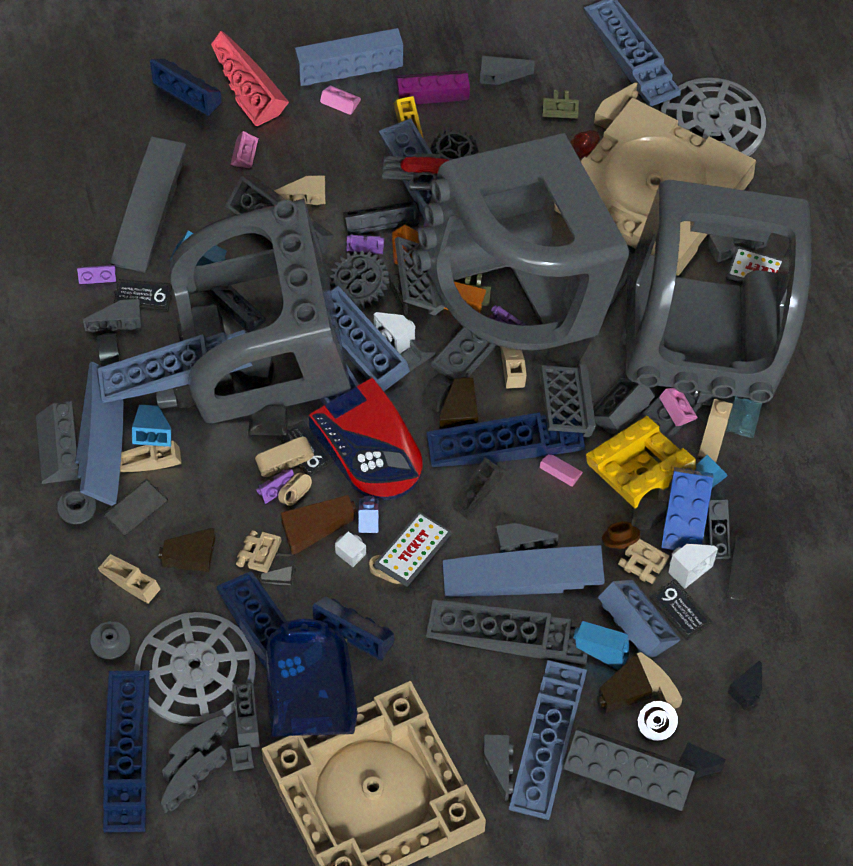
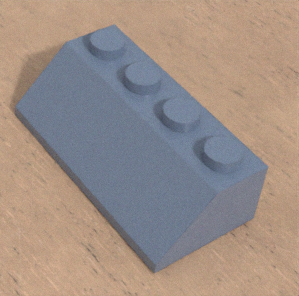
(638, 618)

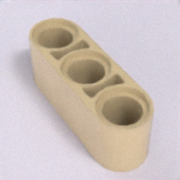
(284, 456)

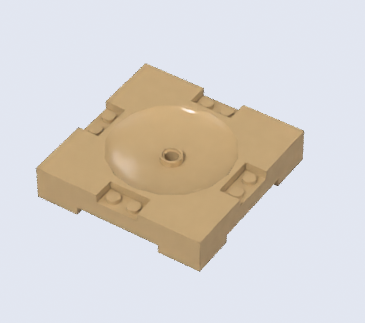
(648, 148)
(395, 748)

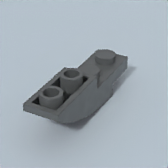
(198, 739)
(185, 783)

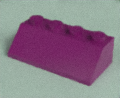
(434, 87)

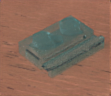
(744, 417)

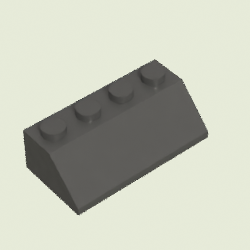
(57, 443)

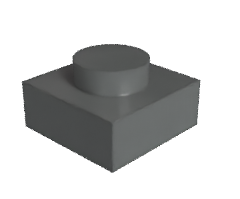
(241, 758)

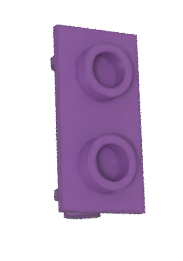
(367, 244)
(96, 274)
(503, 316)
(270, 489)

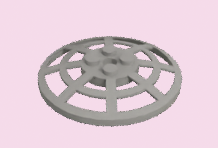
(721, 108)
(198, 677)

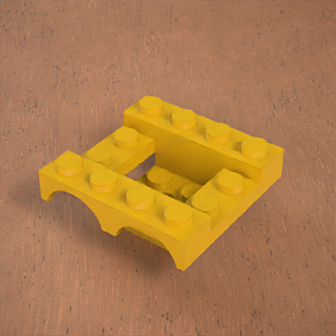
(625, 457)

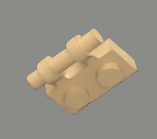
(264, 551)
(646, 555)

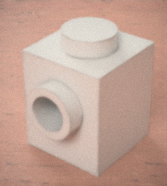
(350, 548)

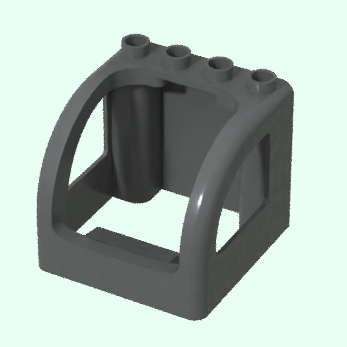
(491, 217)
(304, 327)
(747, 331)

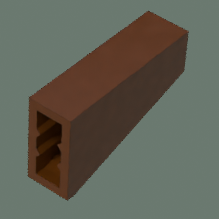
(314, 522)

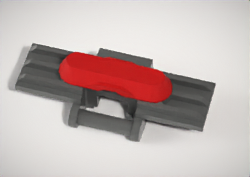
(412, 167)

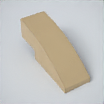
(150, 458)
(129, 578)
(660, 682)

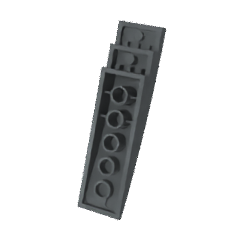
(148, 204)
(505, 631)

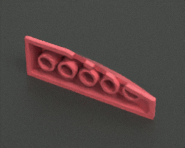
(252, 87)

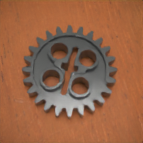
(349, 268)

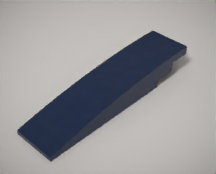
(501, 441)
(252, 611)
(126, 751)

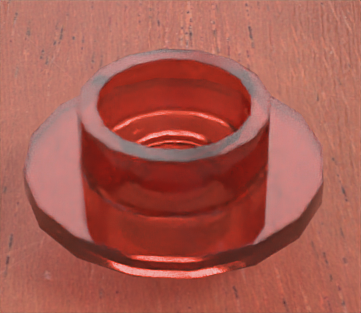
(585, 142)

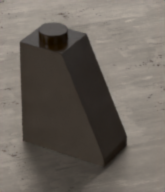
(460, 405)
(189, 551)
(625, 687)

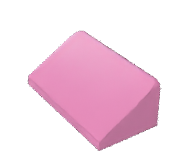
(339, 99)
(244, 150)
(677, 406)
(560, 469)

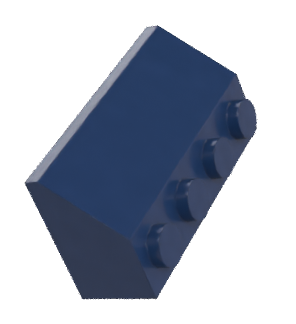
(185, 86)
(356, 629)

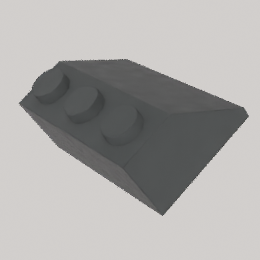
(621, 405)

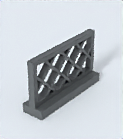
(434, 302)
(583, 402)

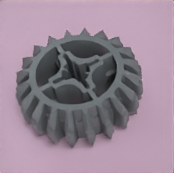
(454, 144)

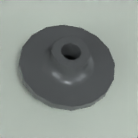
(74, 499)
(110, 648)

